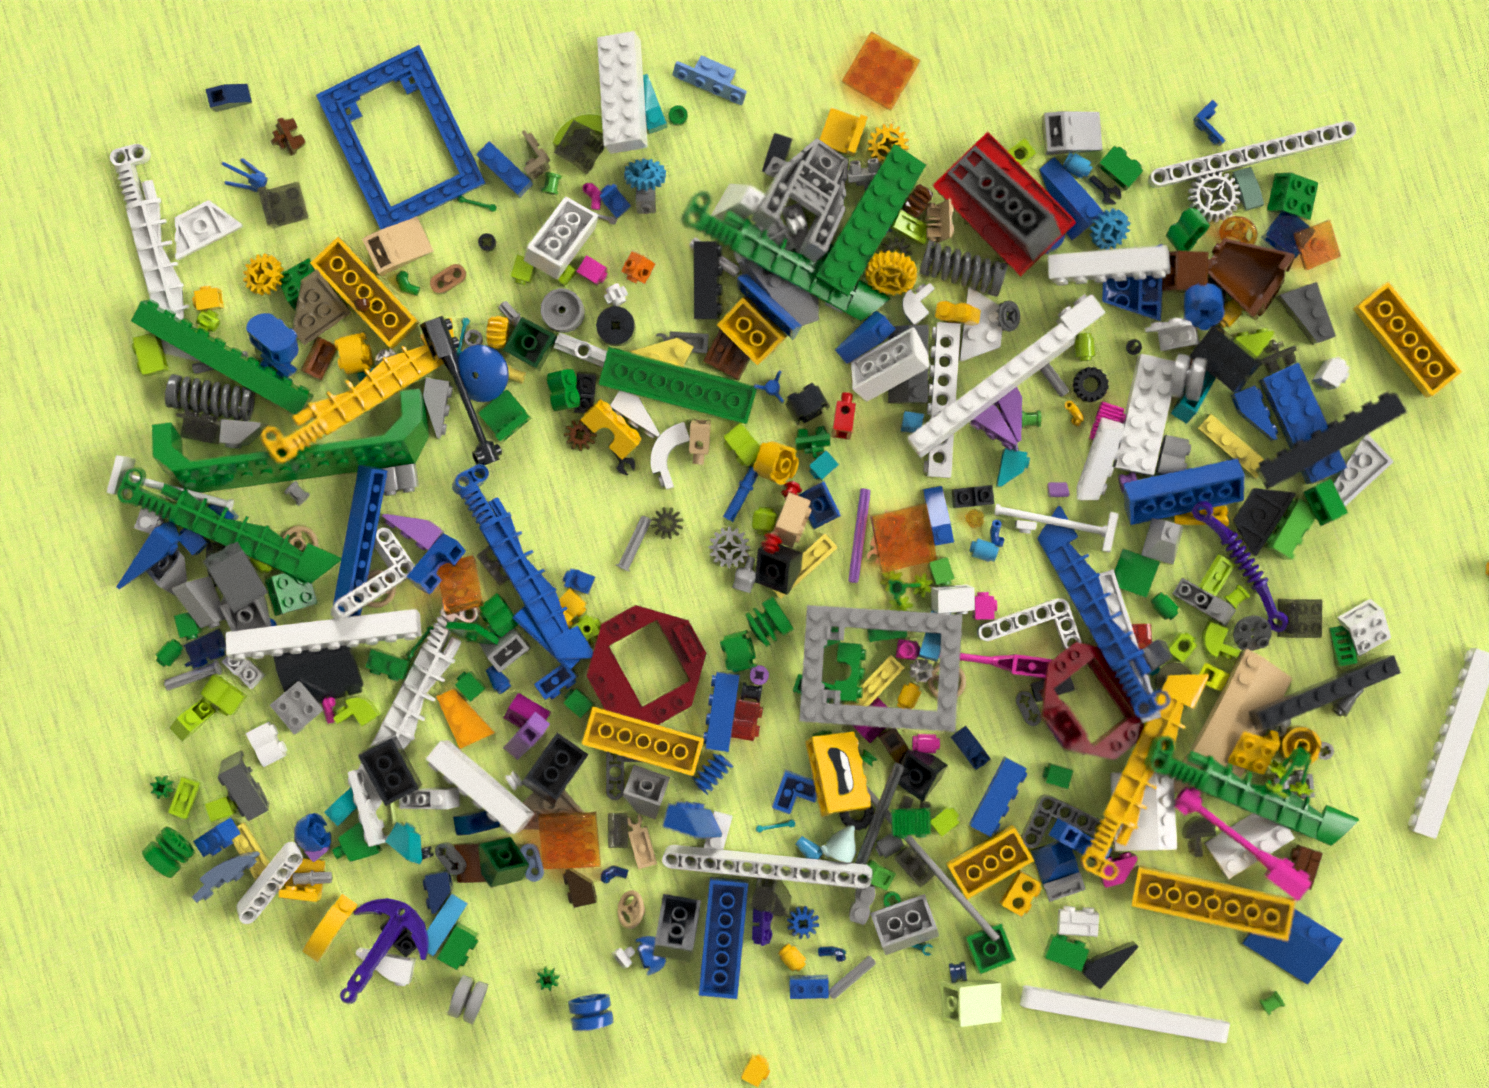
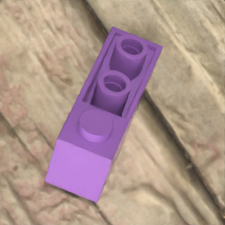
(1012, 411)
(995, 427)
(420, 530)
(526, 736)

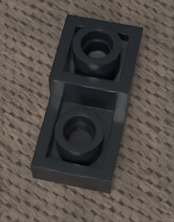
(779, 148)
(586, 388)
(972, 496)
(1065, 687)
(404, 942)

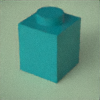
(822, 466)

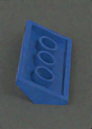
(769, 306)
(527, 622)

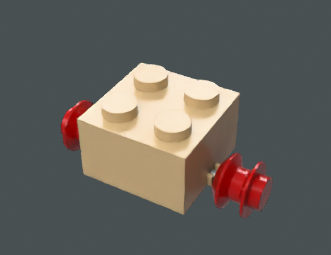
(791, 520)

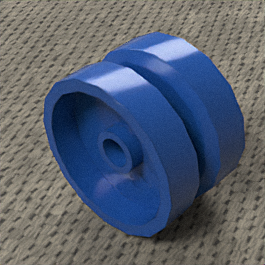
(590, 1012)

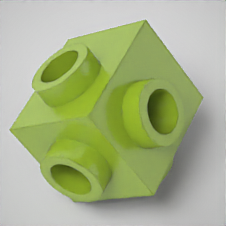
(595, 625)

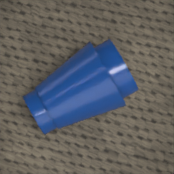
(498, 680)

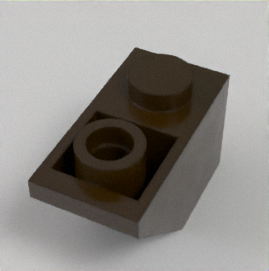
(894, 744)
(581, 888)

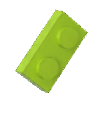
(910, 227)
(1216, 575)
(184, 797)

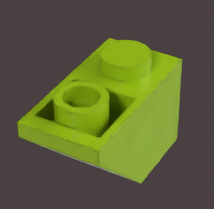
(1255, 342)
(192, 719)

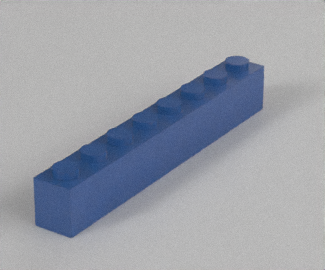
(360, 532)

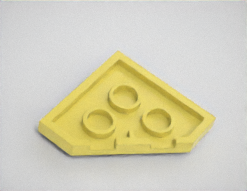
(671, 351)

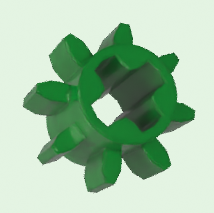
(156, 787)
(542, 978)

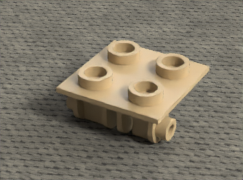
(944, 227)

